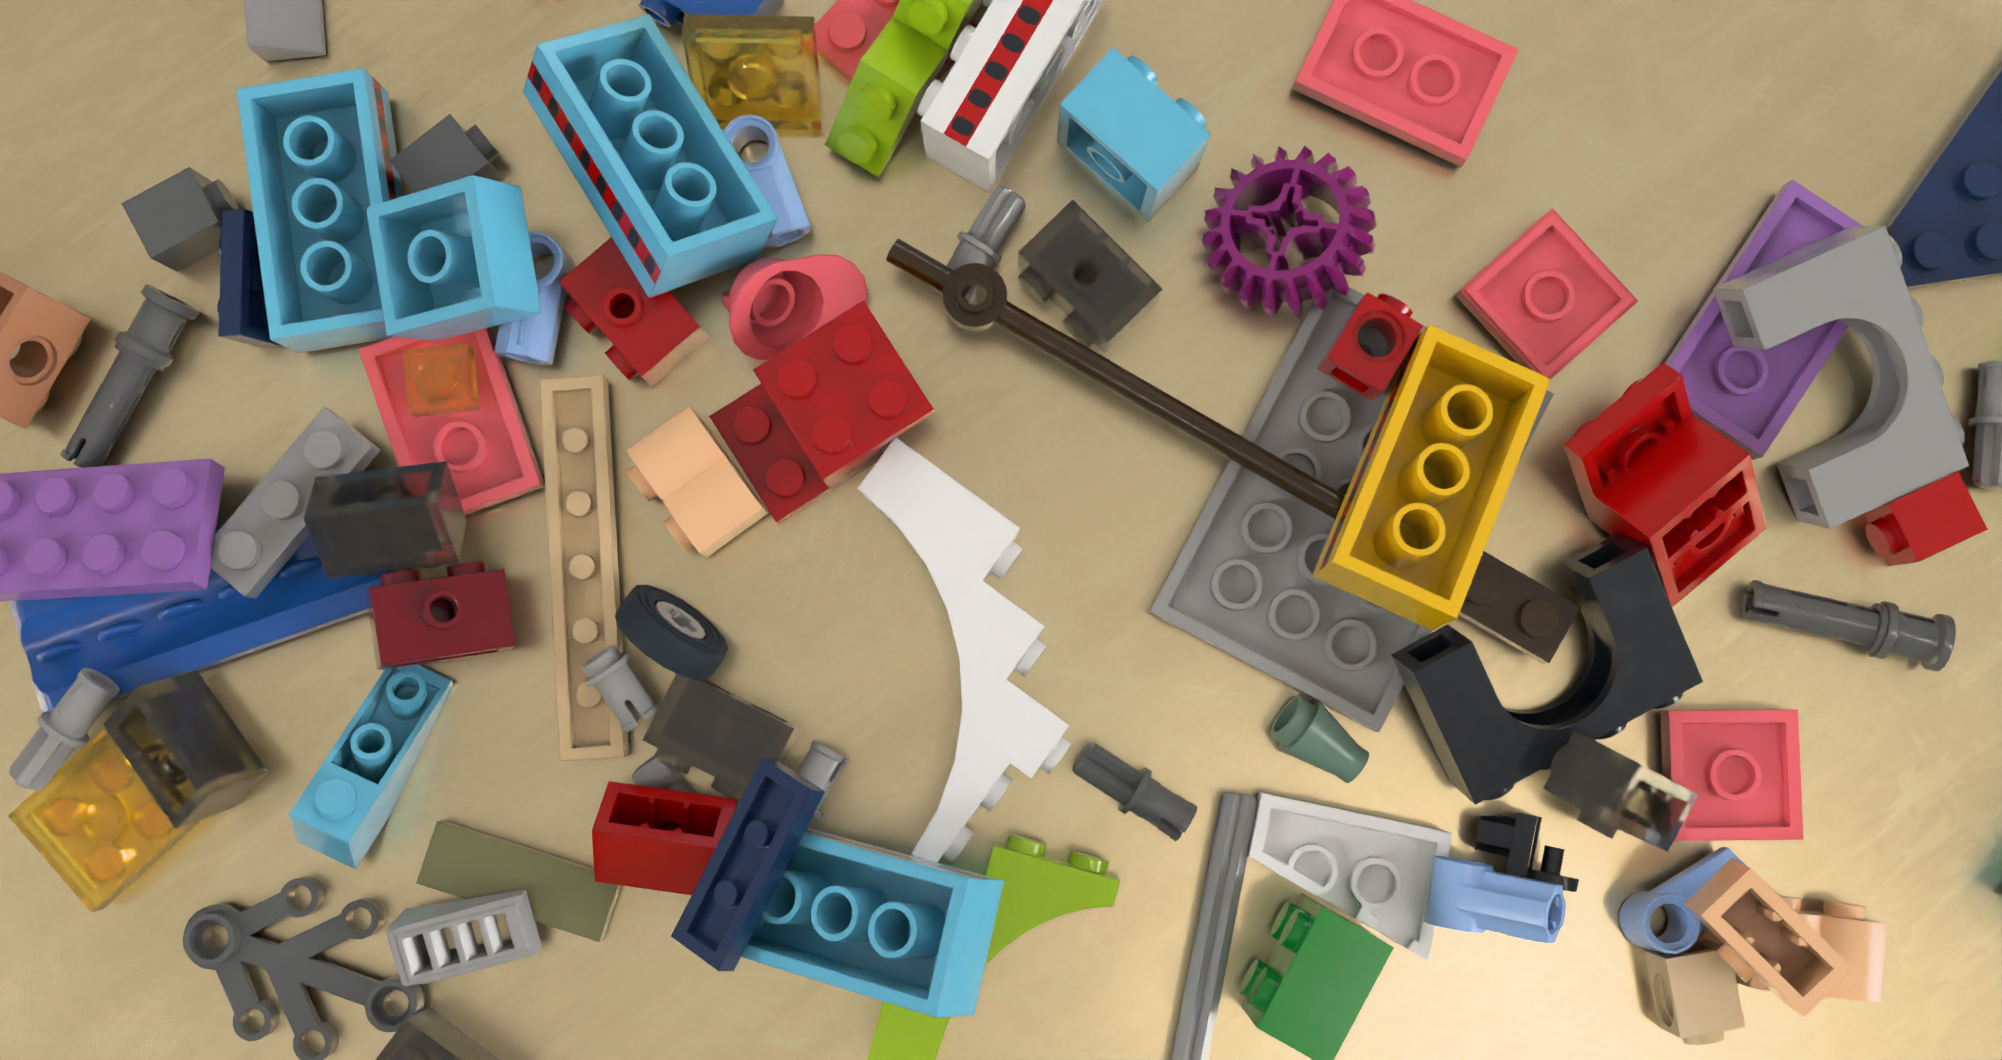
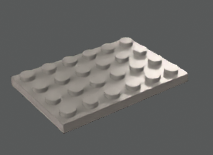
(1255, 546)

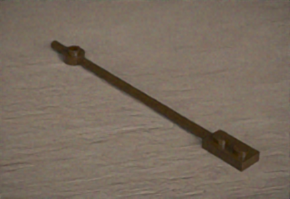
(1499, 595)

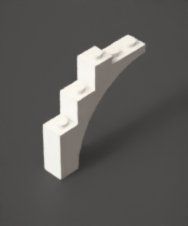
(999, 723)

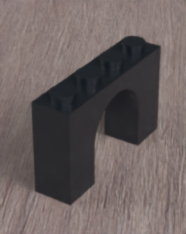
(1631, 666)

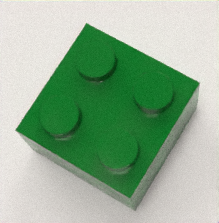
(1313, 978)

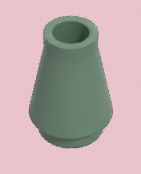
(1316, 737)

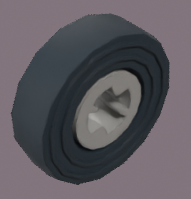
(671, 632)

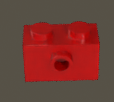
(645, 332)
(657, 836)

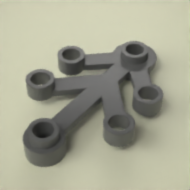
(293, 966)

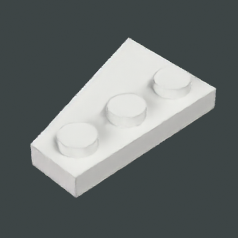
(1354, 862)

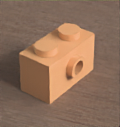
(1767, 938)

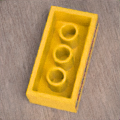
(1432, 478)

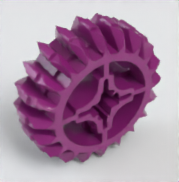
(1245, 217)

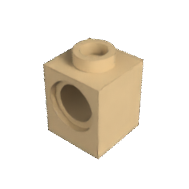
(1695, 993)

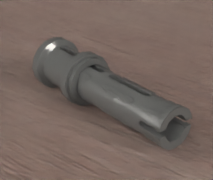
(141, 352)
(1876, 628)

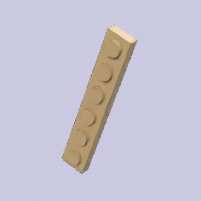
(581, 558)

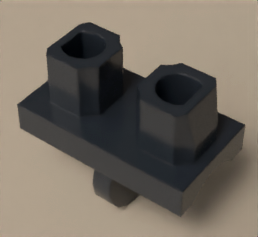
(1518, 841)

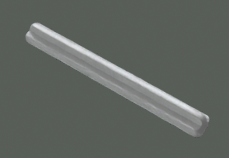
(1215, 927)

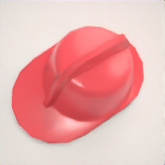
(786, 300)

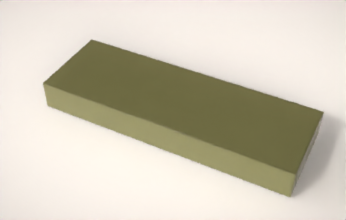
(480, 865)

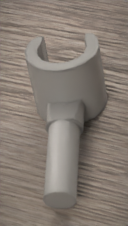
(658, 775)

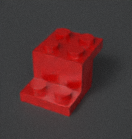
(821, 412)
(1667, 482)

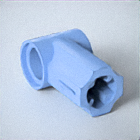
(772, 178)
(535, 337)
(1672, 894)
(1476, 899)

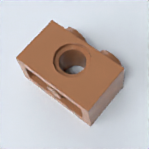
(47, 337)

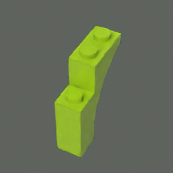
(895, 78)
(1032, 893)

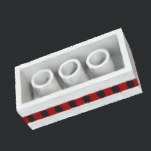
(999, 83)

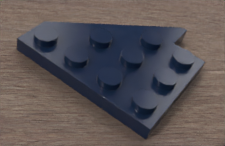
(1954, 209)

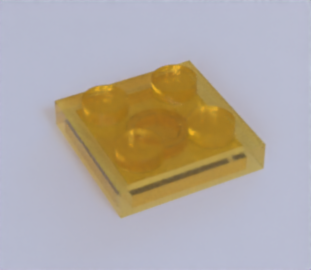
(756, 68)
(97, 823)

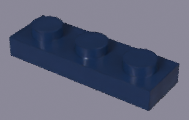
(747, 864)

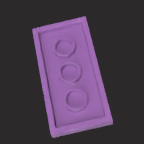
(1751, 390)
(108, 529)

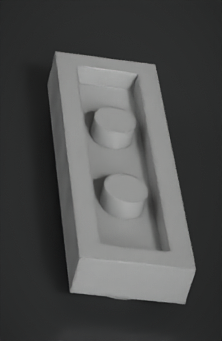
(271, 520)

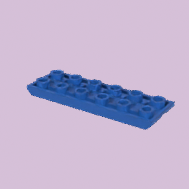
(173, 633)

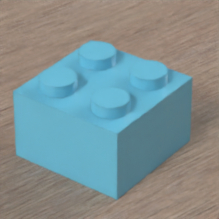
(1132, 133)
(453, 259)

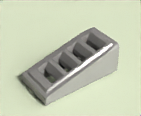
(423, 949)

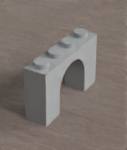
(1906, 427)

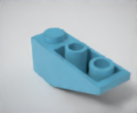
(369, 765)

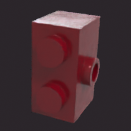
(439, 617)

